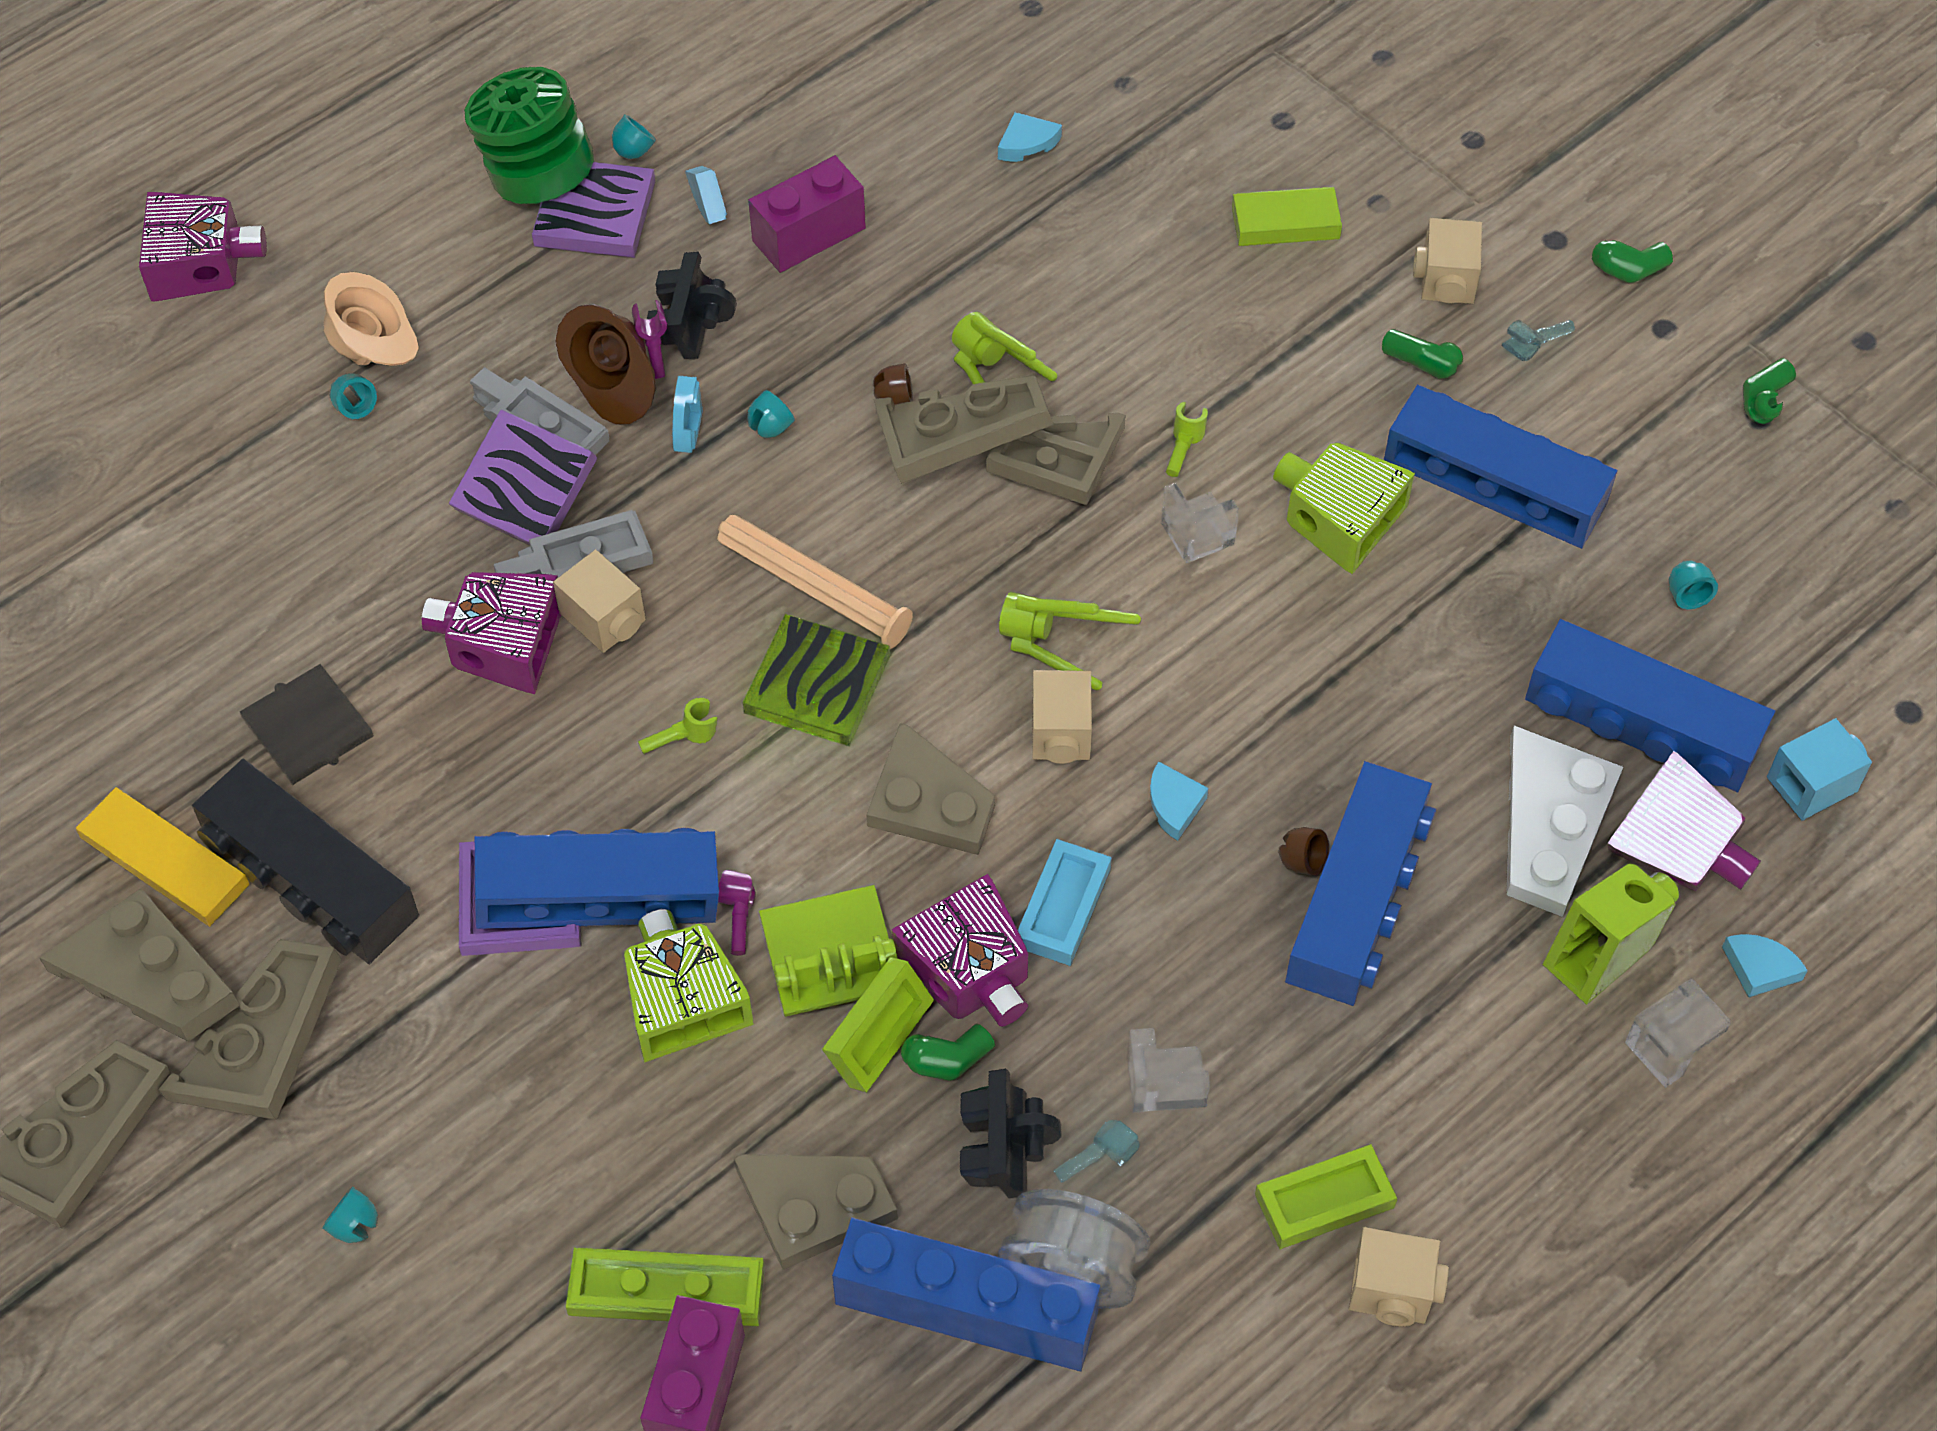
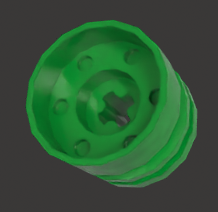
(529, 135)

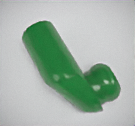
(1628, 262)
(1437, 360)
(1761, 390)
(946, 1058)

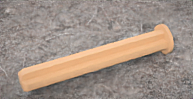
(816, 580)

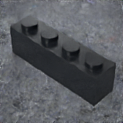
(305, 862)

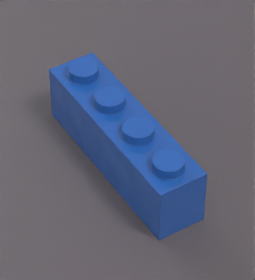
(1500, 465)
(1648, 704)
(594, 878)
(1358, 885)
(966, 1294)

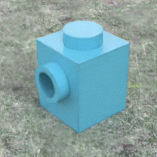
(1819, 768)

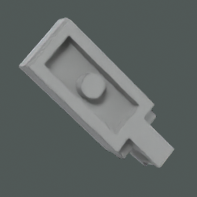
(538, 407)
(615, 537)

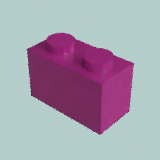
(807, 213)
(694, 1367)

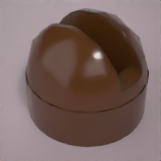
(894, 383)
(1305, 850)

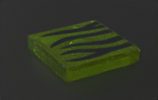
(816, 679)

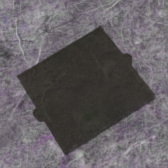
(306, 724)

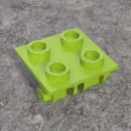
(826, 948)

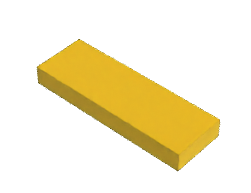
(163, 856)

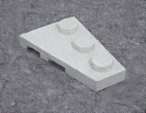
(1554, 817)

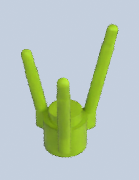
(985, 344)
(1030, 618)

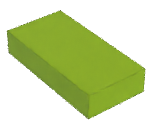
(1286, 216)
(878, 1024)
(1325, 1196)

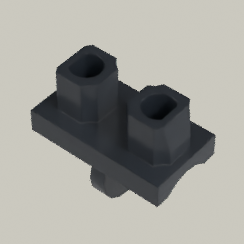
(695, 304)
(1015, 1134)

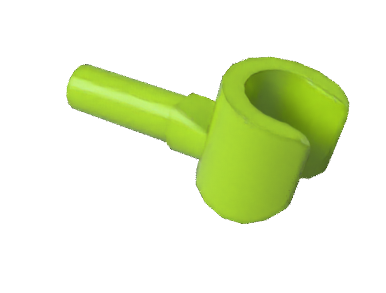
(1186, 432)
(689, 727)

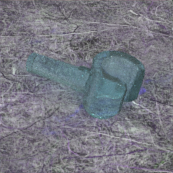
(1526, 341)
(1112, 1139)

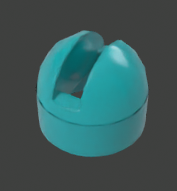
(631, 138)
(363, 390)
(769, 415)
(1692, 584)
(350, 1211)

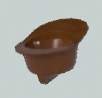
(607, 362)

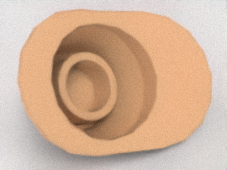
(367, 321)

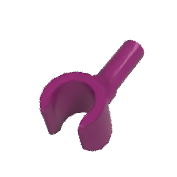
(651, 331)
(738, 891)

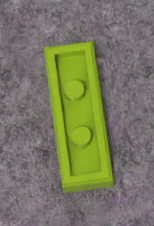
(647, 1283)

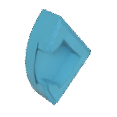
(1028, 136)
(706, 193)
(686, 414)
(1175, 799)
(1762, 963)

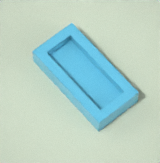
(1064, 901)

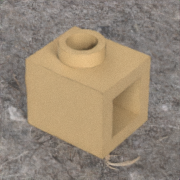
(1449, 261)
(600, 601)
(1061, 715)
(1397, 1277)

